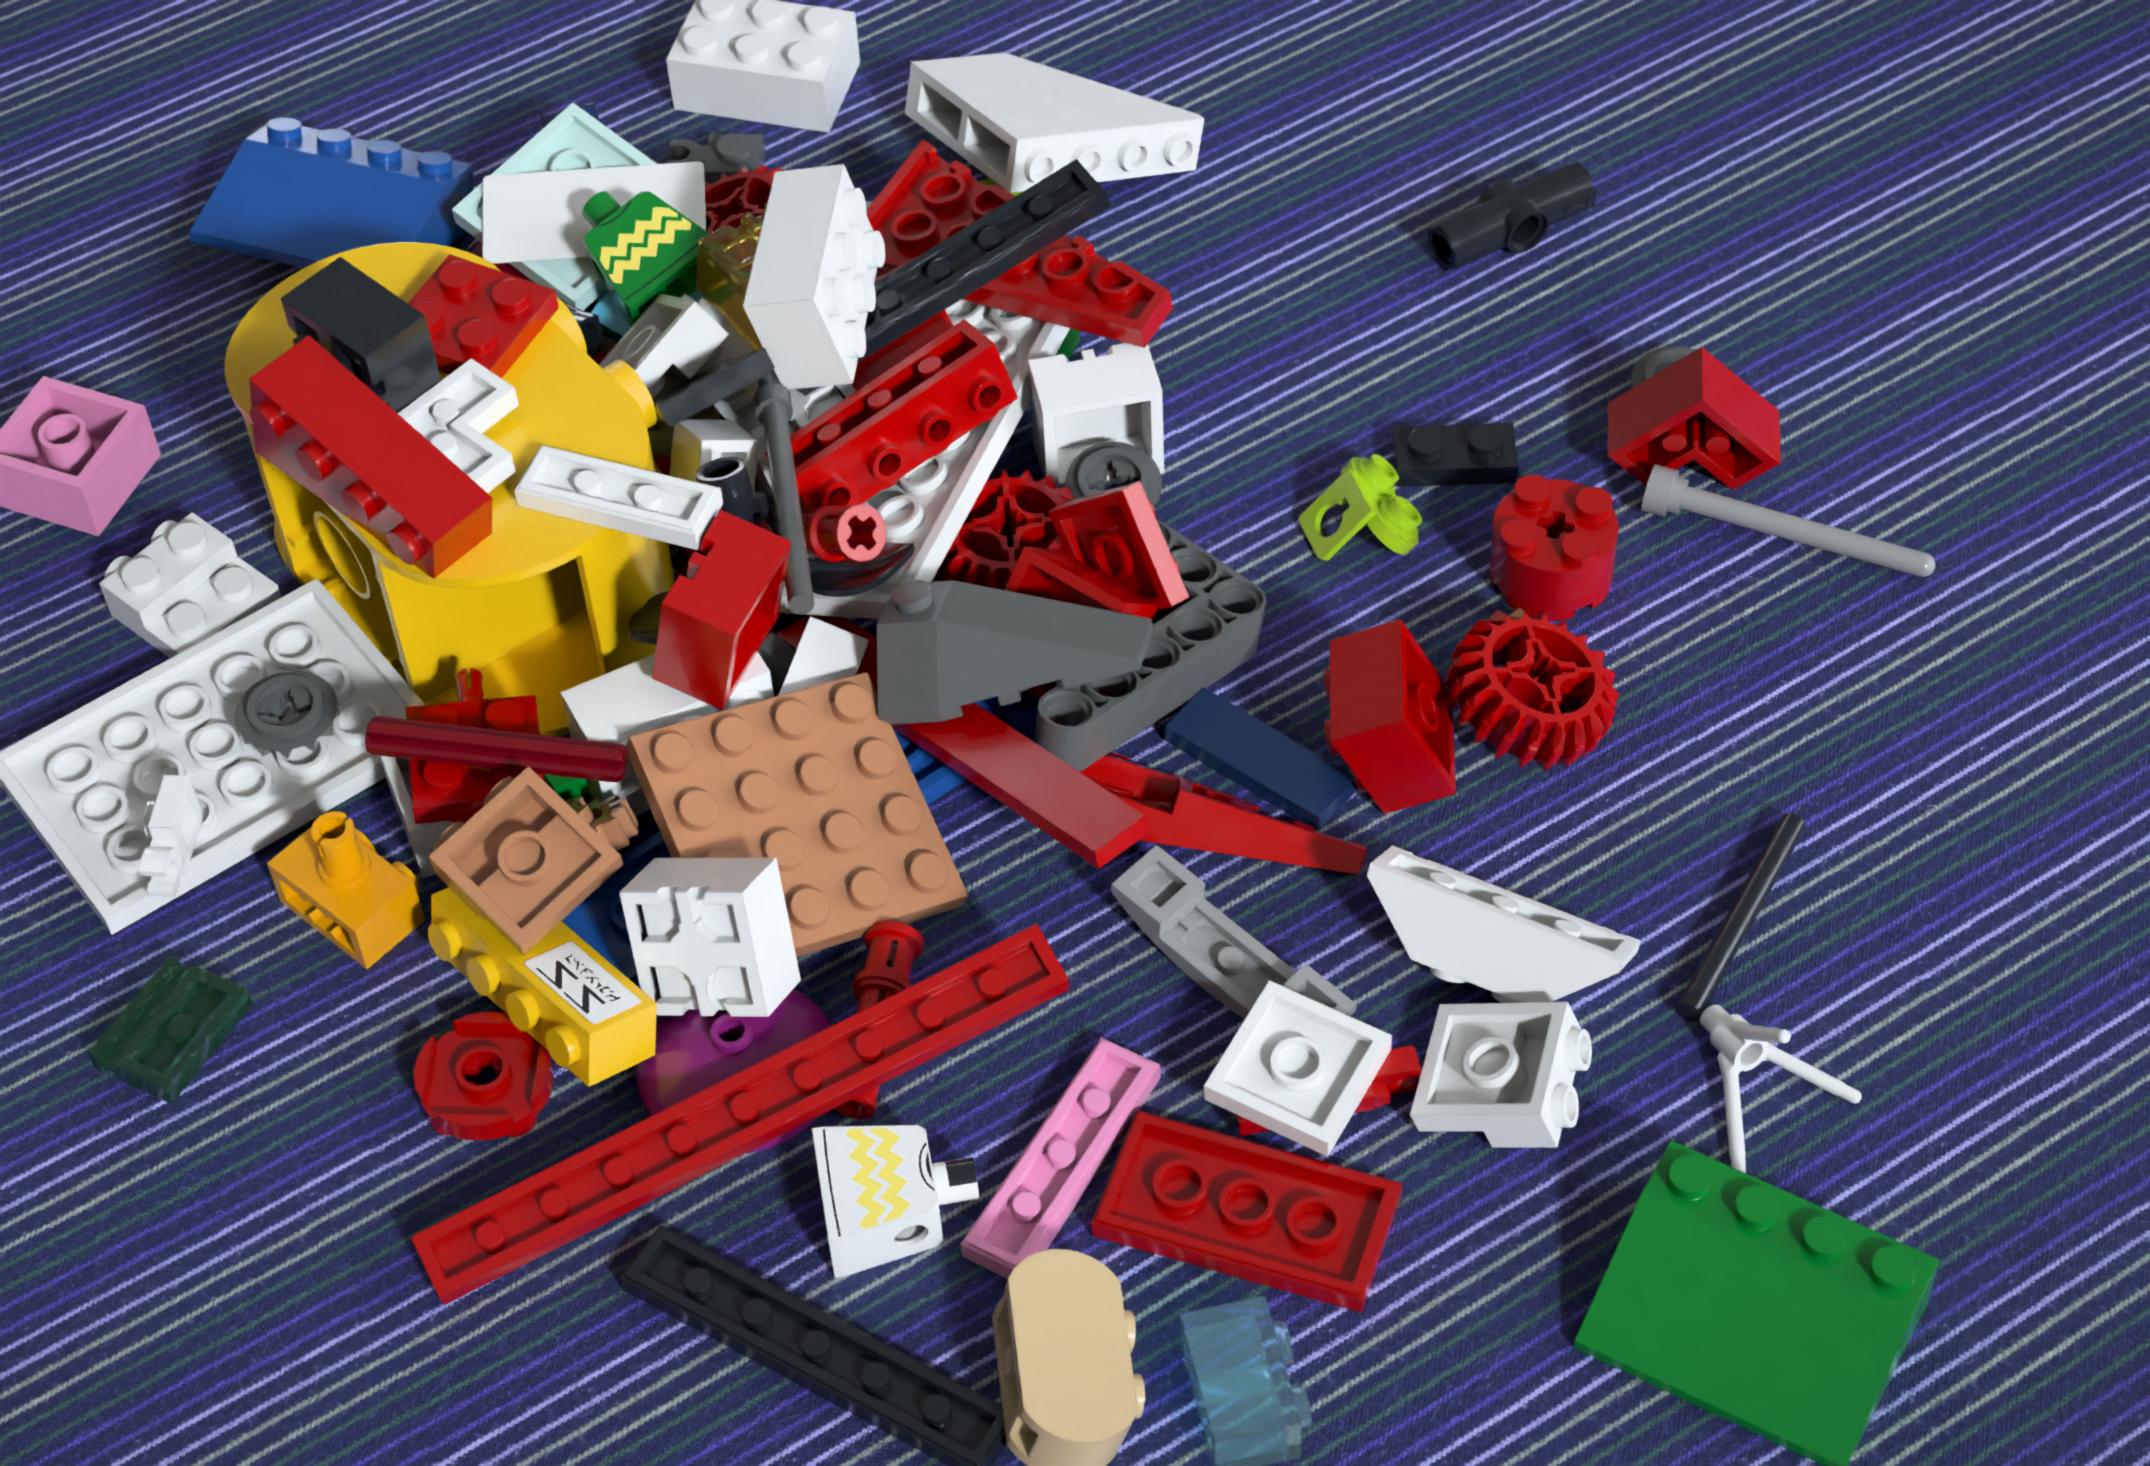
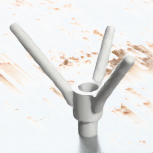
(1744, 1048)

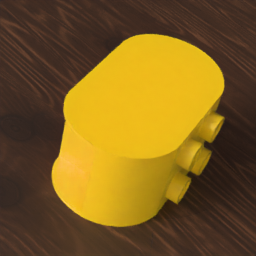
(540, 595)

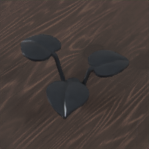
(827, 578)

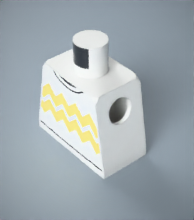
(884, 1193)

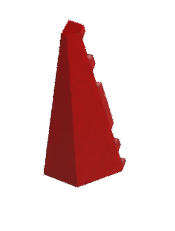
(1213, 821)

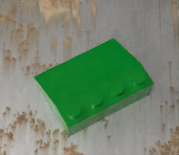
(1757, 1305)

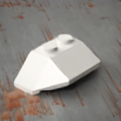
(1492, 934)

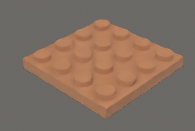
(817, 790)

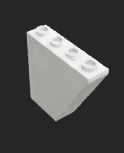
(1031, 120)

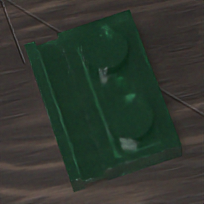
(170, 1029)

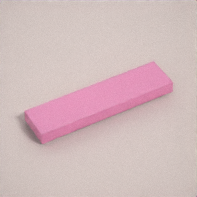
(1061, 1158)

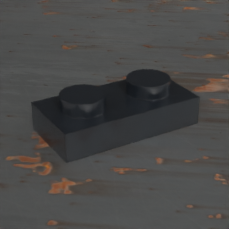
(1455, 454)

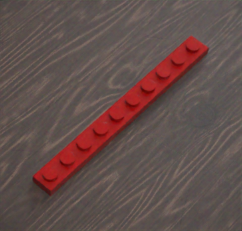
(738, 1114)

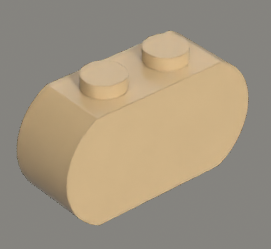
(1066, 1361)

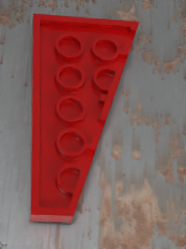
(1056, 285)

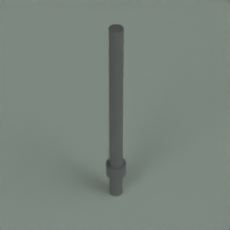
(774, 411)

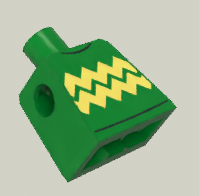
(641, 250)

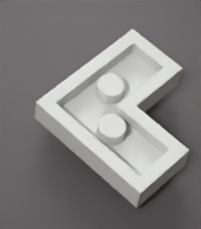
(457, 414)

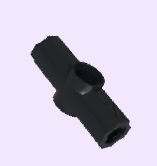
(1511, 216)

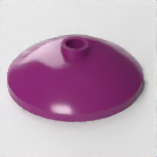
(695, 1056)

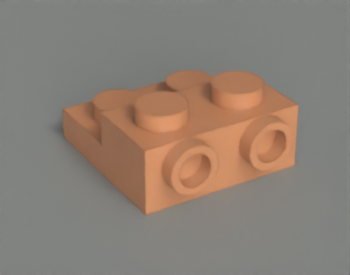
(523, 859)

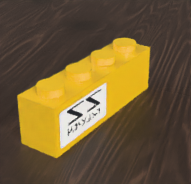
(555, 992)

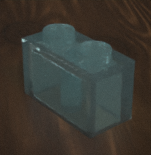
(1242, 1383)

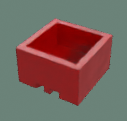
(721, 609)

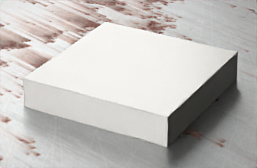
(1298, 1068)

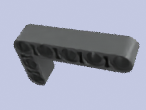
(1187, 651)

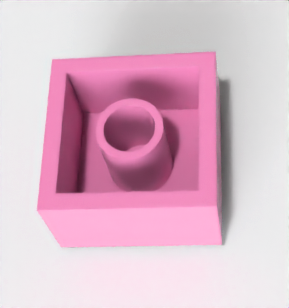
(74, 455)

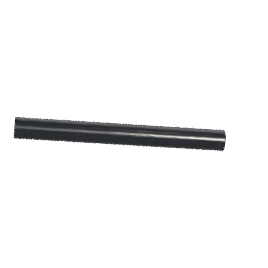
(1740, 917)

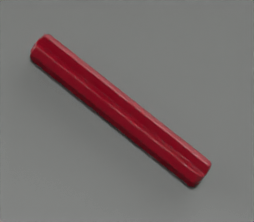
(496, 749)

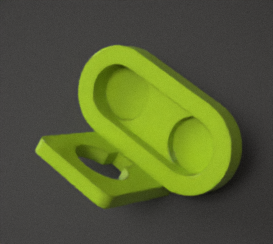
(1372, 501)

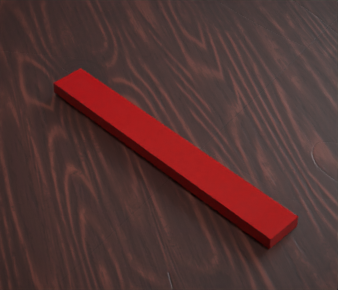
(1014, 769)

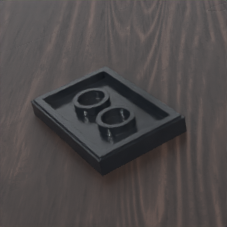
(712, 386)

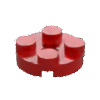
(489, 1110)

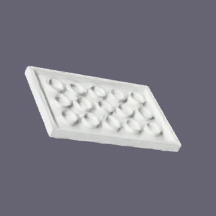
(98, 767)

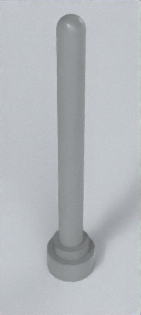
(1671, 493)

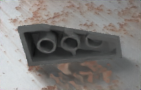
(976, 642)

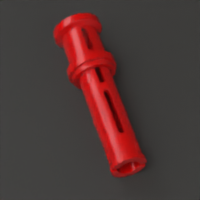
(843, 533)
(880, 982)

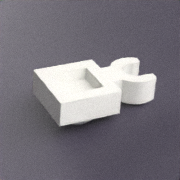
(173, 826)

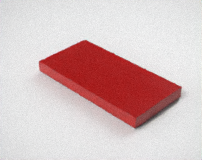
(1247, 1210)

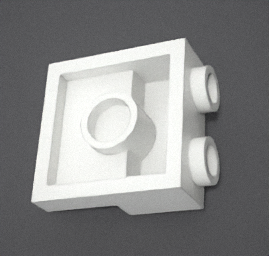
(672, 338)
(184, 586)
(1503, 1072)

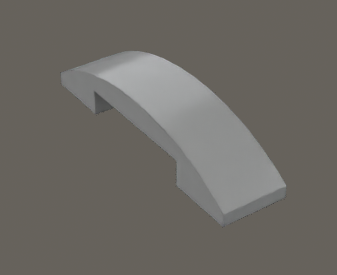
(1207, 944)

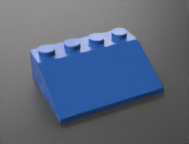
(320, 192)

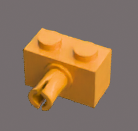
(347, 889)

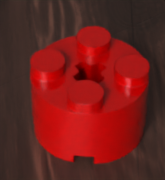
(1553, 546)

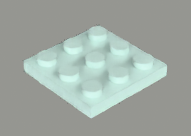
(567, 143)

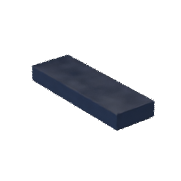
(1260, 758)

